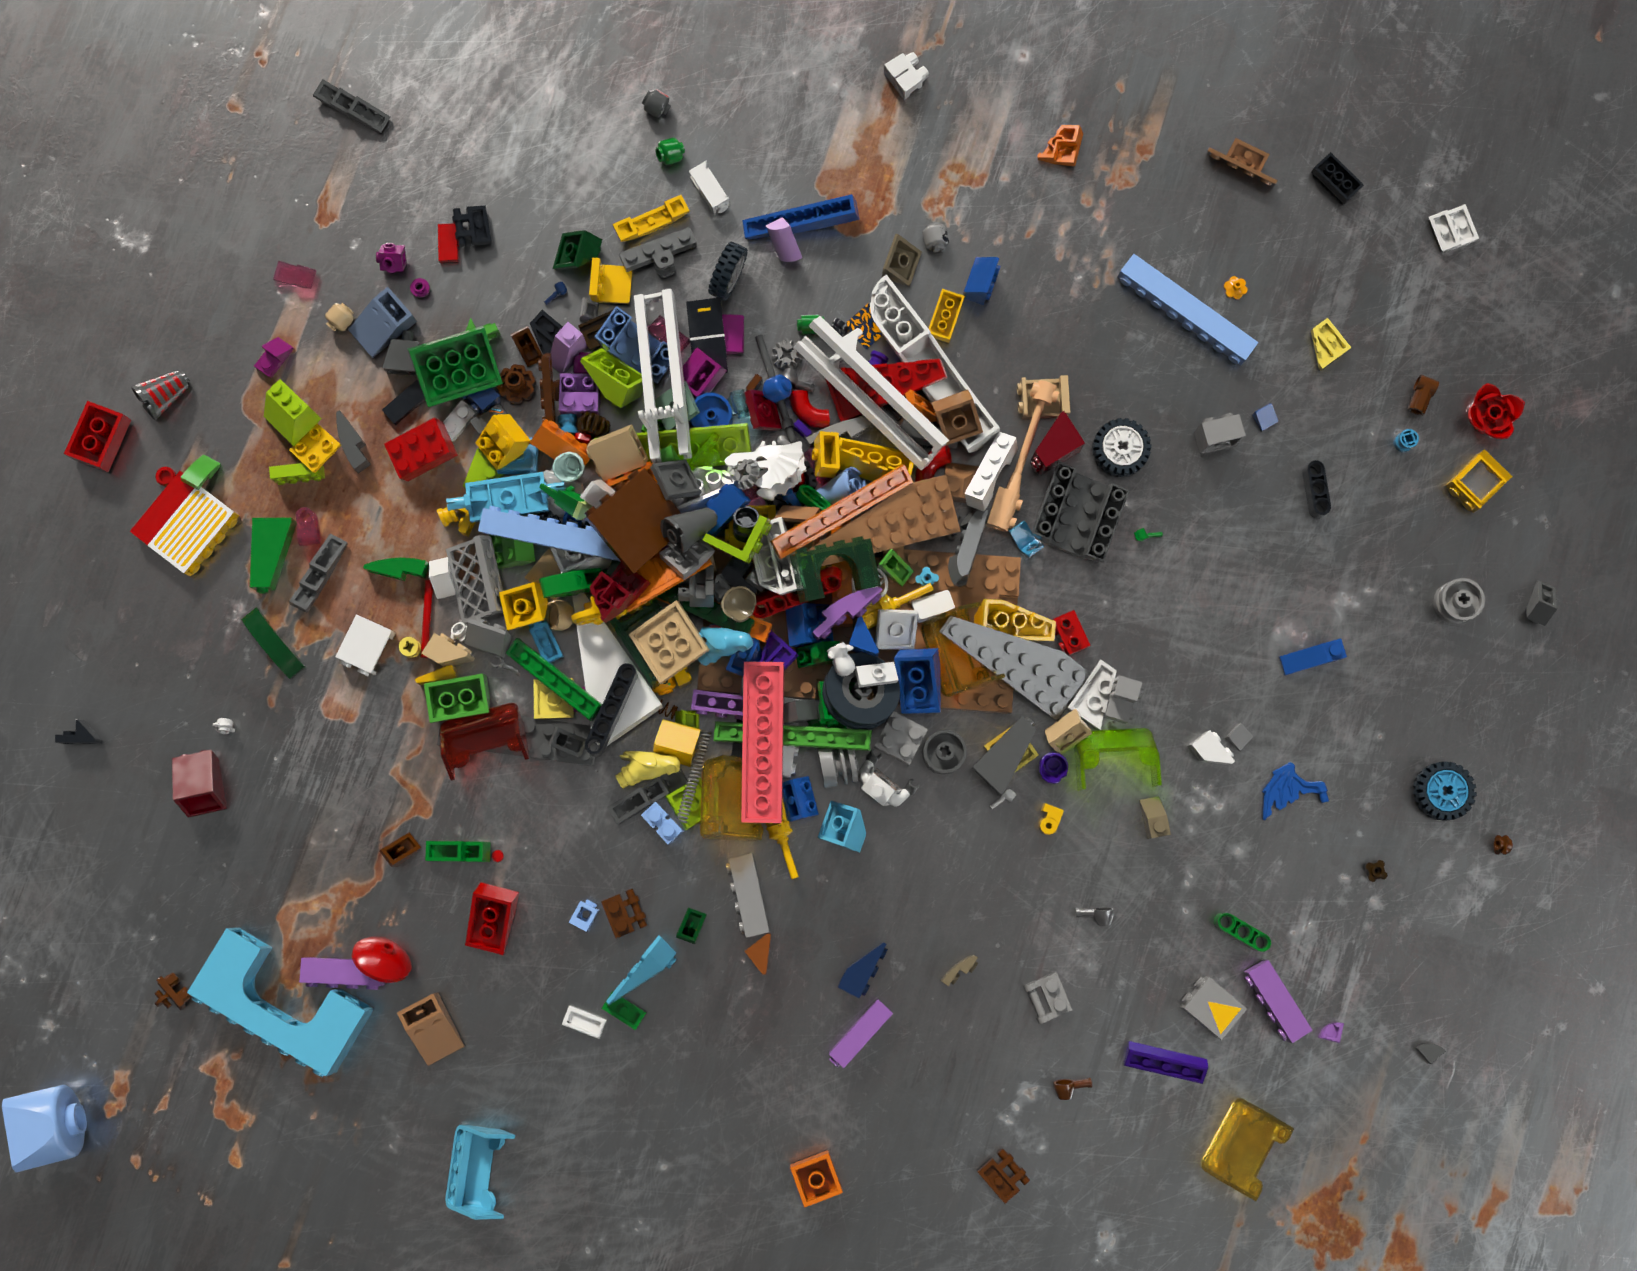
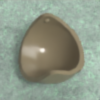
(738, 603)

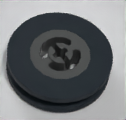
(855, 709)

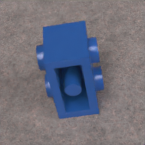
(799, 799)

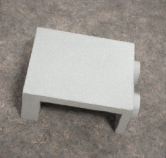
(363, 645)

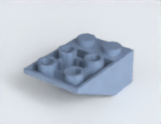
(381, 322)

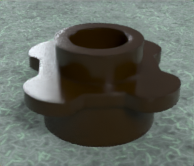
(1372, 875)

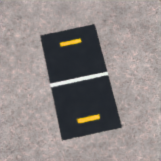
(707, 329)

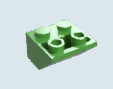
(512, 552)

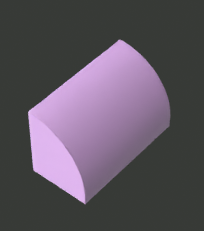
(783, 240)

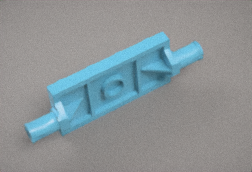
(508, 493)

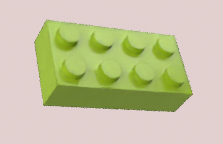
(294, 473)

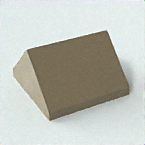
(901, 261)

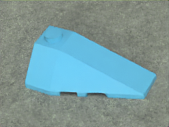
(652, 962)

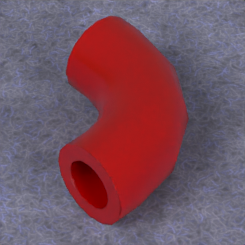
(806, 412)
(942, 458)

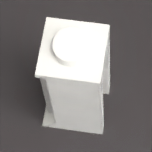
(709, 188)

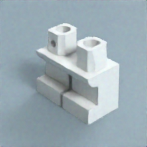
(904, 75)

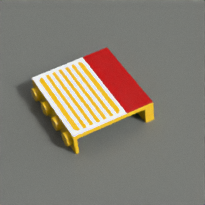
(184, 525)

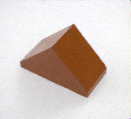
(759, 953)

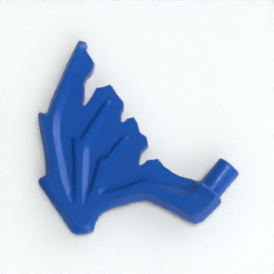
(1286, 787)

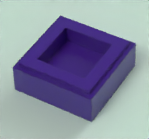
(802, 430)

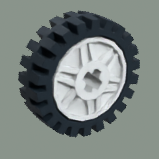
(1123, 461)

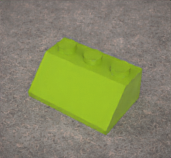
(288, 412)

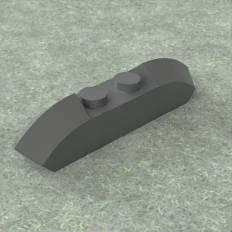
(962, 562)

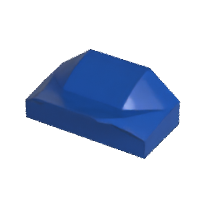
(737, 660)

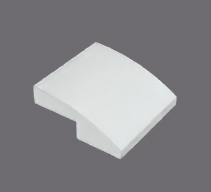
(1453, 228)

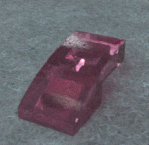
(294, 275)
(658, 329)

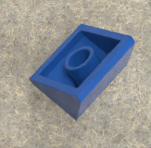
(862, 639)

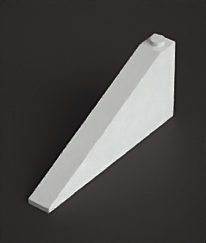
(600, 662)

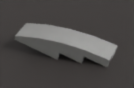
(851, 428)

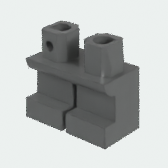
(700, 589)

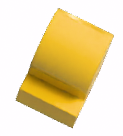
(1051, 820)

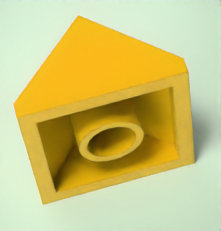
(677, 741)

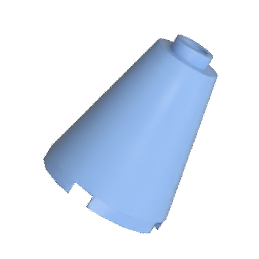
(842, 485)

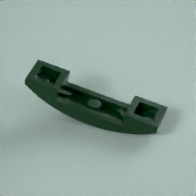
(272, 643)

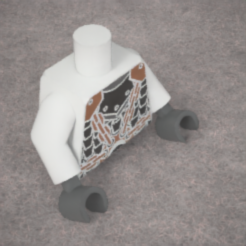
(880, 786)

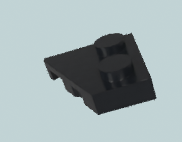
(545, 329)

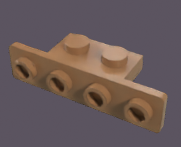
(1247, 157)

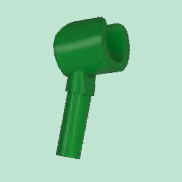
(1142, 535)

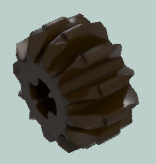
(593, 424)

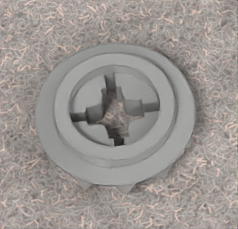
(786, 362)
(746, 481)

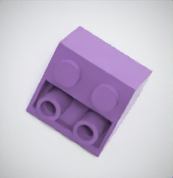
(578, 394)

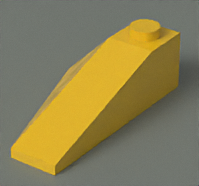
(1014, 620)

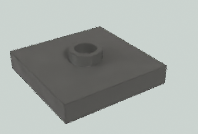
(675, 479)

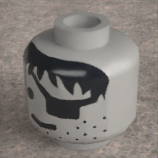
(935, 237)

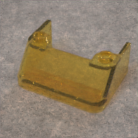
(956, 665)

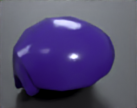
(1053, 767)

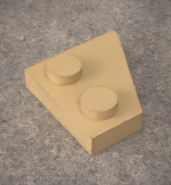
(544, 567)

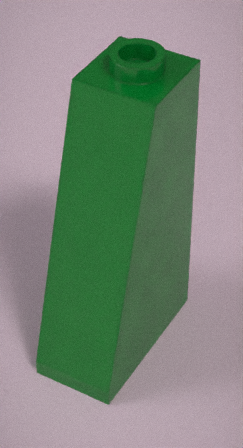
(269, 550)

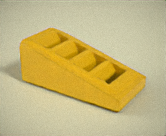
(443, 673)

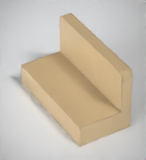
(1067, 732)

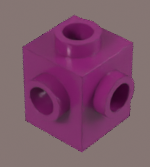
(391, 257)

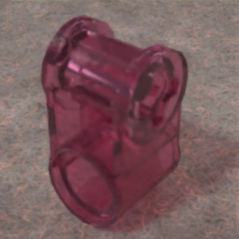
(307, 531)

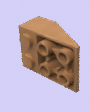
(431, 1028)

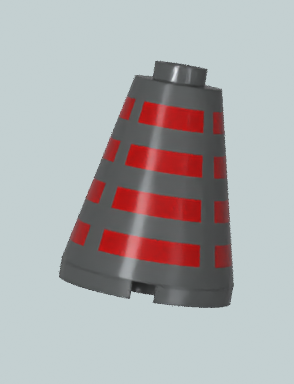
(160, 392)

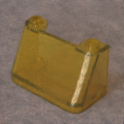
(723, 802)
(1243, 1146)

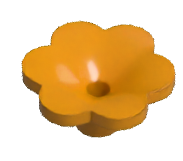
(1233, 290)

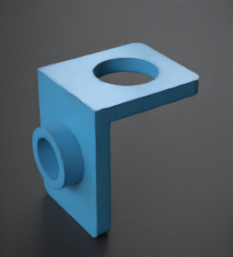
(1024, 539)

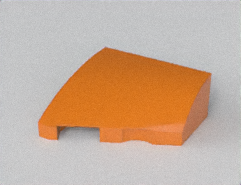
(1064, 146)

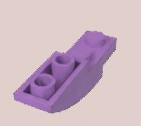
(852, 604)

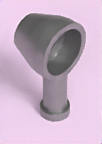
(791, 374)
(1102, 914)

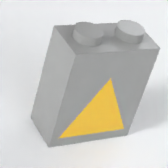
(1213, 1007)

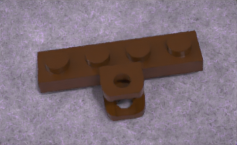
(548, 388)

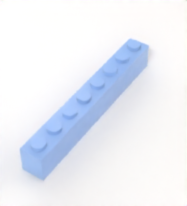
(1187, 310)
(544, 533)

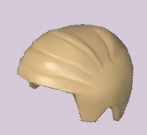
(560, 615)

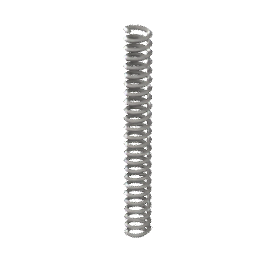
(696, 776)

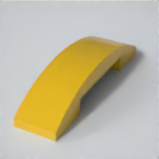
(651, 221)

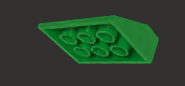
(455, 366)

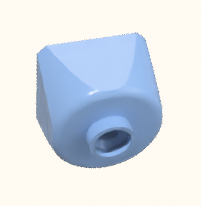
(44, 1127)

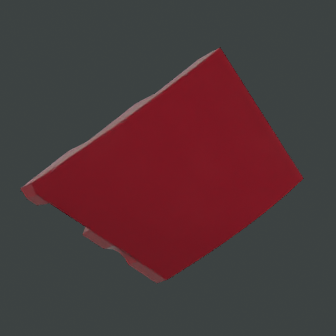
(616, 592)

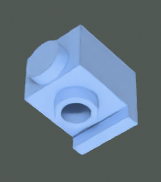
(577, 918)

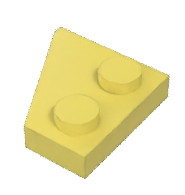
(1328, 343)

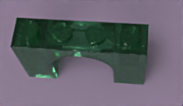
(857, 554)

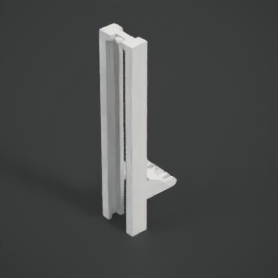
(829, 367)
(679, 409)

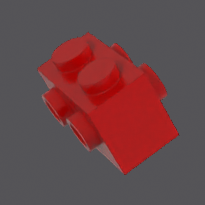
(1072, 632)

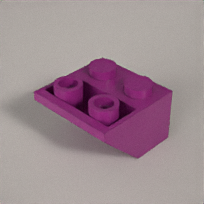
(701, 373)

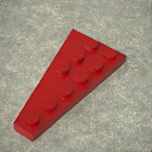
(900, 375)

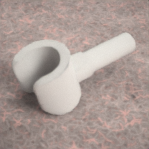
(1008, 795)

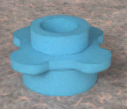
(926, 573)

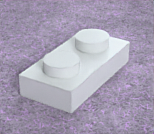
(458, 420)

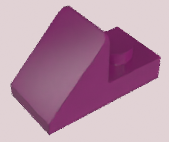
(274, 356)

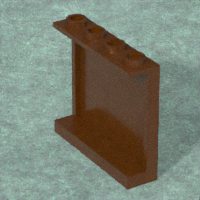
(632, 519)

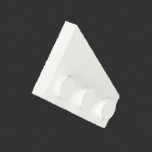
(1094, 694)

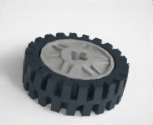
(727, 270)

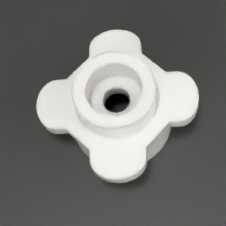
(458, 631)
(224, 726)

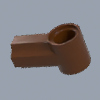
(1423, 391)

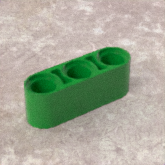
(1251, 932)

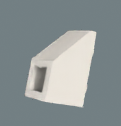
(1210, 750)

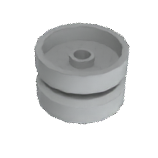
(1458, 601)

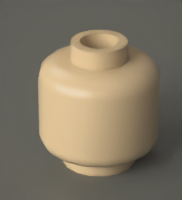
(339, 317)

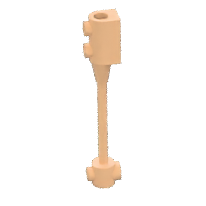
(1007, 498)

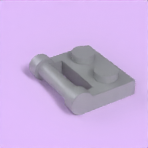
(1054, 995)

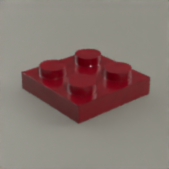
(762, 411)

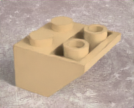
(444, 652)

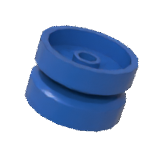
(712, 404)

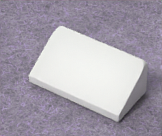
(933, 605)

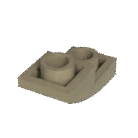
(964, 965)

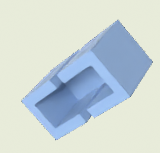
(656, 817)

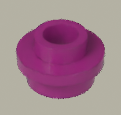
(422, 292)

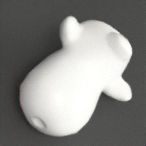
(842, 661)

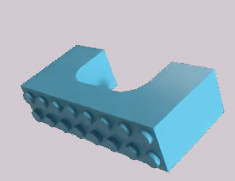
(228, 988)

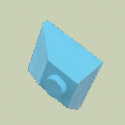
(843, 826)

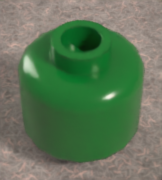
(670, 151)

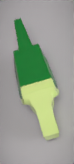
(568, 501)

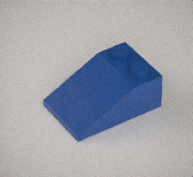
(919, 680)

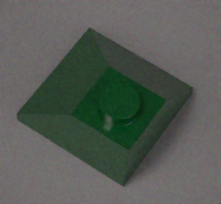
(576, 249)

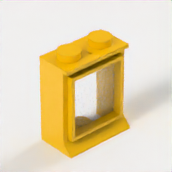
(1478, 481)

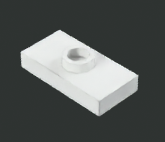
(876, 674)

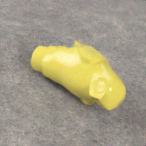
(645, 767)

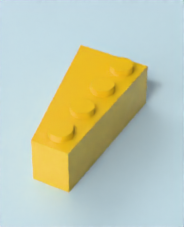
(871, 459)

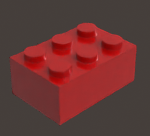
(97, 436)
(421, 449)

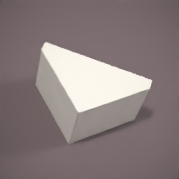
(441, 578)

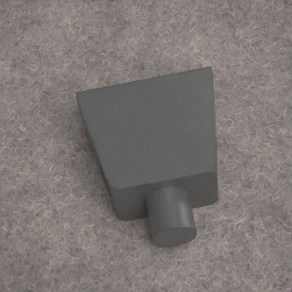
(398, 358)

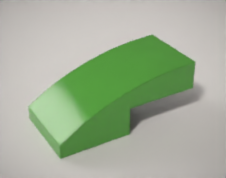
(199, 471)

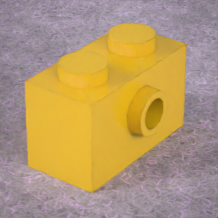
(826, 454)

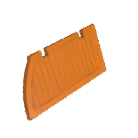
(660, 577)

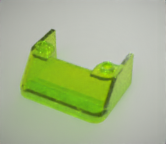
(1115, 740)

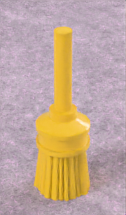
(886, 602)
(780, 833)

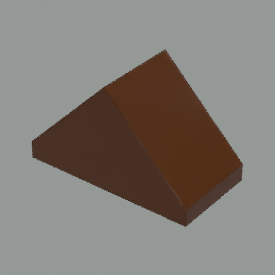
(527, 346)
(400, 850)

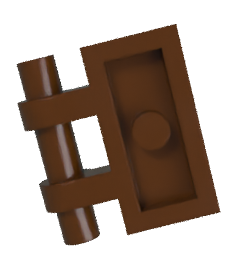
(618, 916)
(999, 1180)

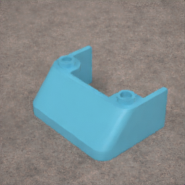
(471, 1170)

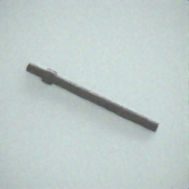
(787, 422)

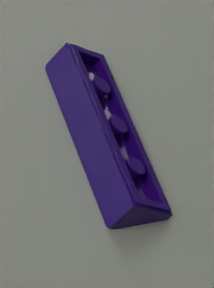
(1166, 1062)

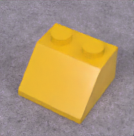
(523, 605)

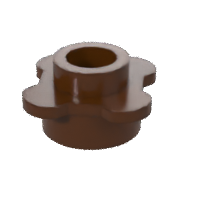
(1502, 845)

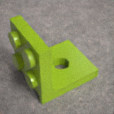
(752, 545)

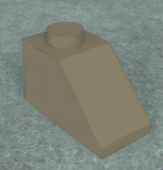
(1154, 818)

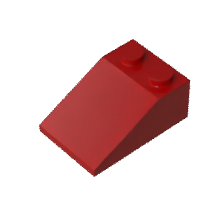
(491, 918)

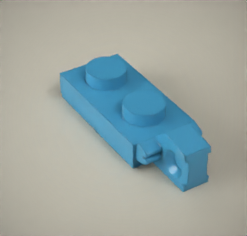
(545, 641)

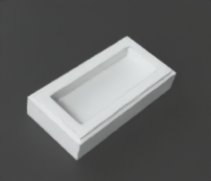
(584, 1022)

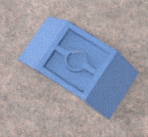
(620, 339)

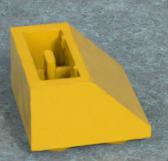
(502, 440)

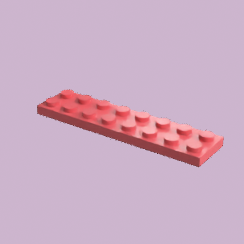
(762, 742)

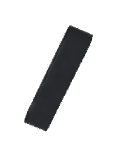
(611, 699)

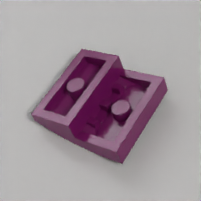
(733, 333)

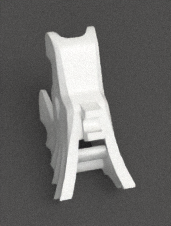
(780, 463)

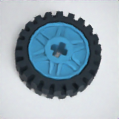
(1430, 793)

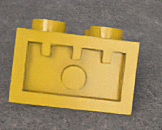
(609, 283)
(315, 448)

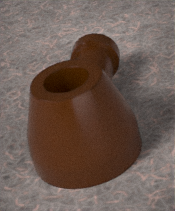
(1065, 1087)

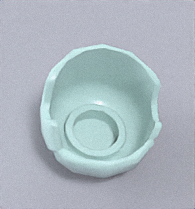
(568, 467)

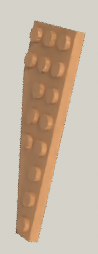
(904, 518)

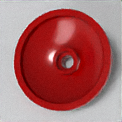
(381, 959)

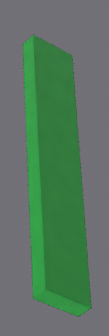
(554, 679)

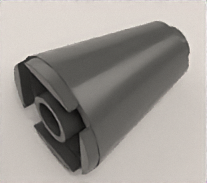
(687, 528)

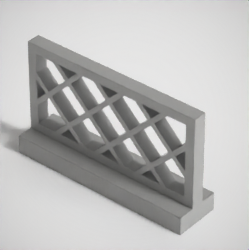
(488, 575)

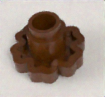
(517, 392)

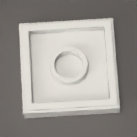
(896, 629)

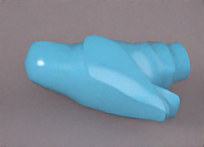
(723, 643)

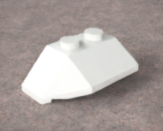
(771, 571)

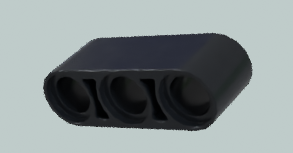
(1320, 481)

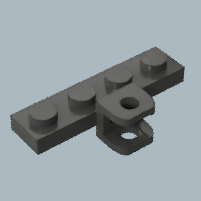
(659, 252)

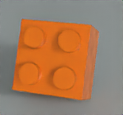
(816, 1178)

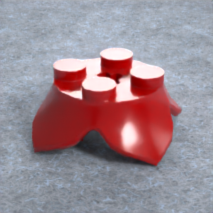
(1506, 409)

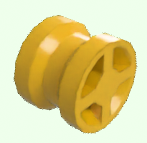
(447, 516)

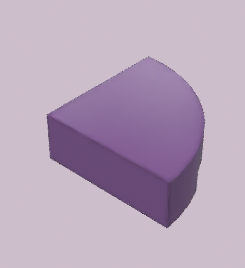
(1332, 1032)

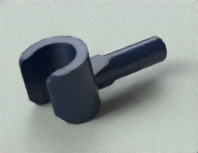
(560, 291)

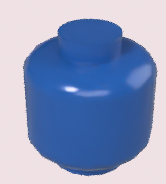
(777, 388)

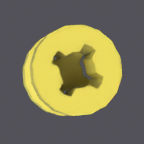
(413, 649)

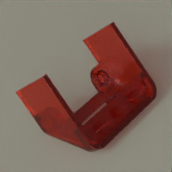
(480, 733)

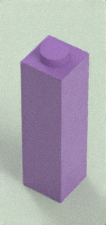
(859, 1034)

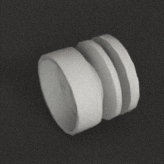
(837, 765)

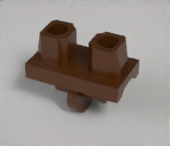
(167, 984)

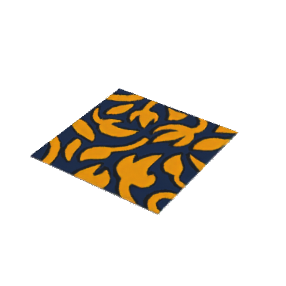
(865, 322)

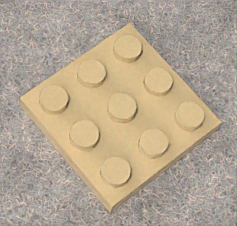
(669, 642)

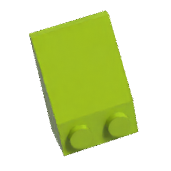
(613, 377)

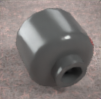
(656, 103)

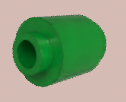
(804, 322)

